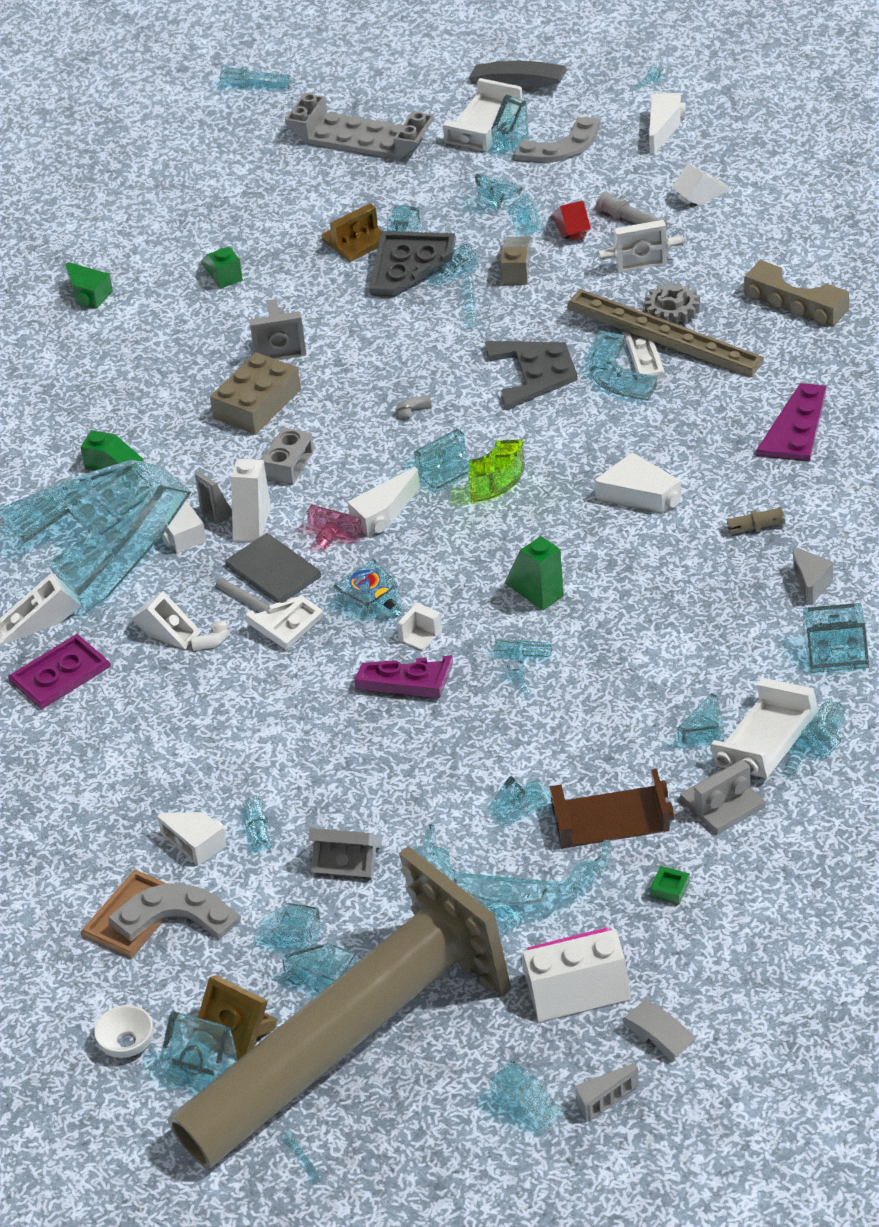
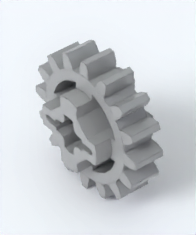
(673, 303)

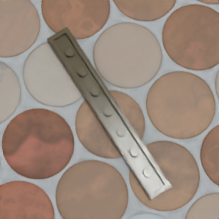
(665, 333)

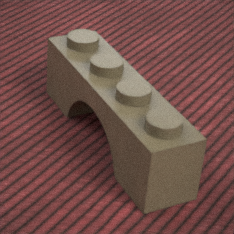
(823, 304)

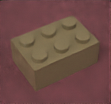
(255, 393)

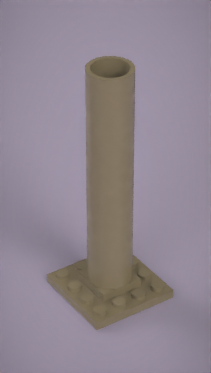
(444, 930)

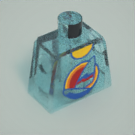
(369, 592)

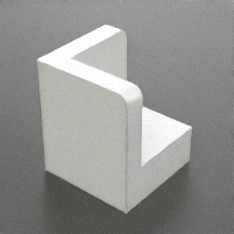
(419, 626)

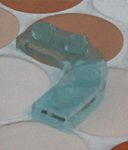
(613, 377)

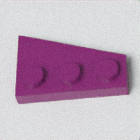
(415, 679)

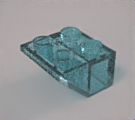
(835, 637)

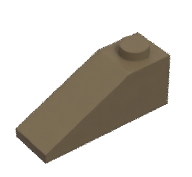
(516, 260)

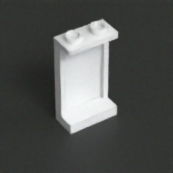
(475, 123)
(768, 727)

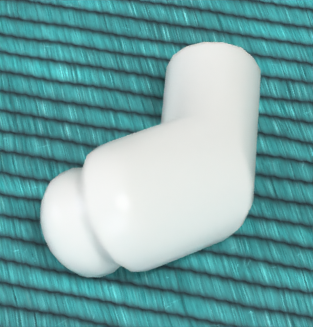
(212, 640)

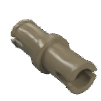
(755, 521)

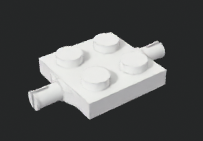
(640, 246)

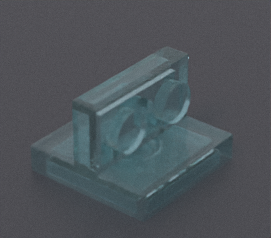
(441, 461)

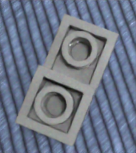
(660, 1027)

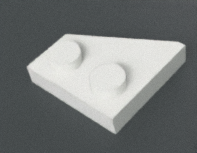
(286, 621)

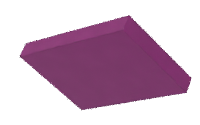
(59, 671)

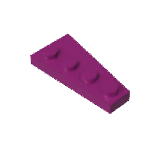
(796, 426)

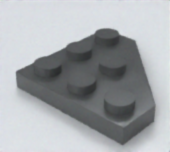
(408, 258)

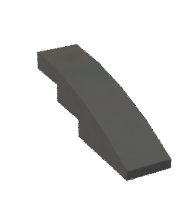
(522, 73)

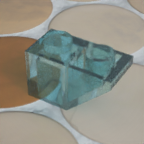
(317, 965)

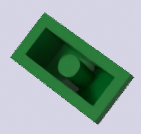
(223, 267)
(88, 285)
(105, 450)

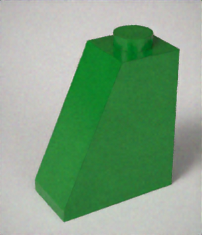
(538, 573)

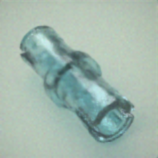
(257, 824)

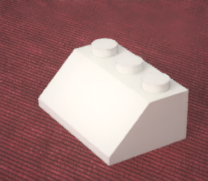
(576, 975)

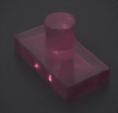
(332, 525)

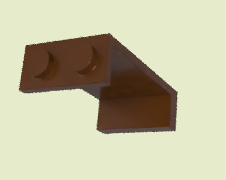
(612, 814)

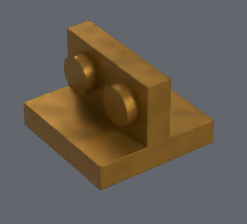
(354, 233)
(238, 1009)

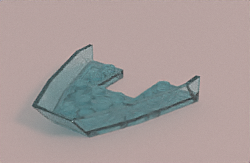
(122, 510)

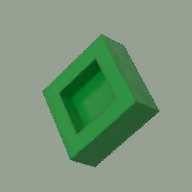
(669, 884)

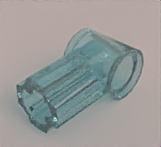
(824, 729)

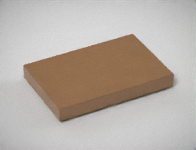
(102, 933)

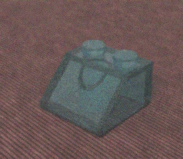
(195, 1051)

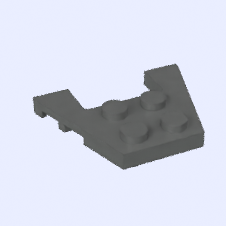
(543, 366)

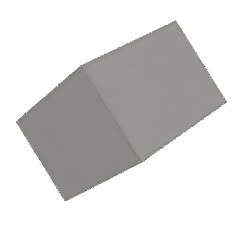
(812, 574)

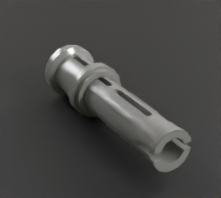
(621, 209)

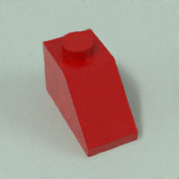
(572, 220)

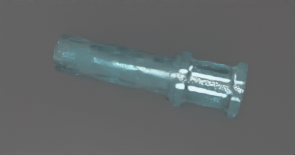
(243, 75)

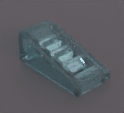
(464, 261)

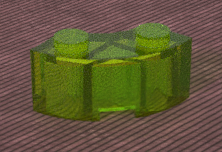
(497, 470)

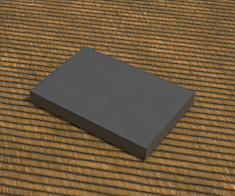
(273, 568)

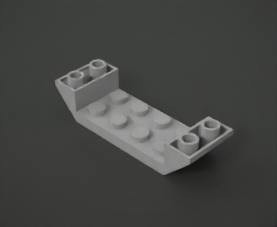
(355, 134)

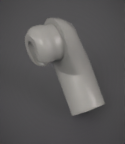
(414, 403)

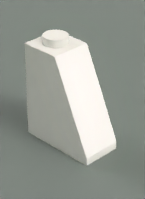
(638, 485)
(249, 500)

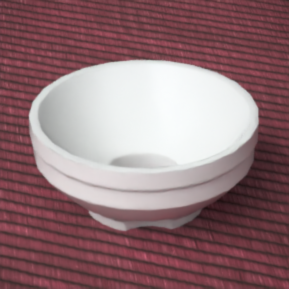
(120, 1022)

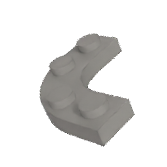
(576, 142)
(170, 901)

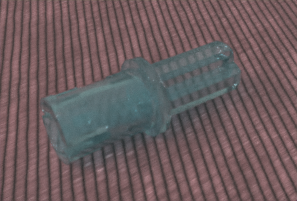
(522, 648)

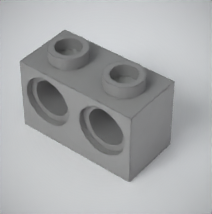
(288, 455)

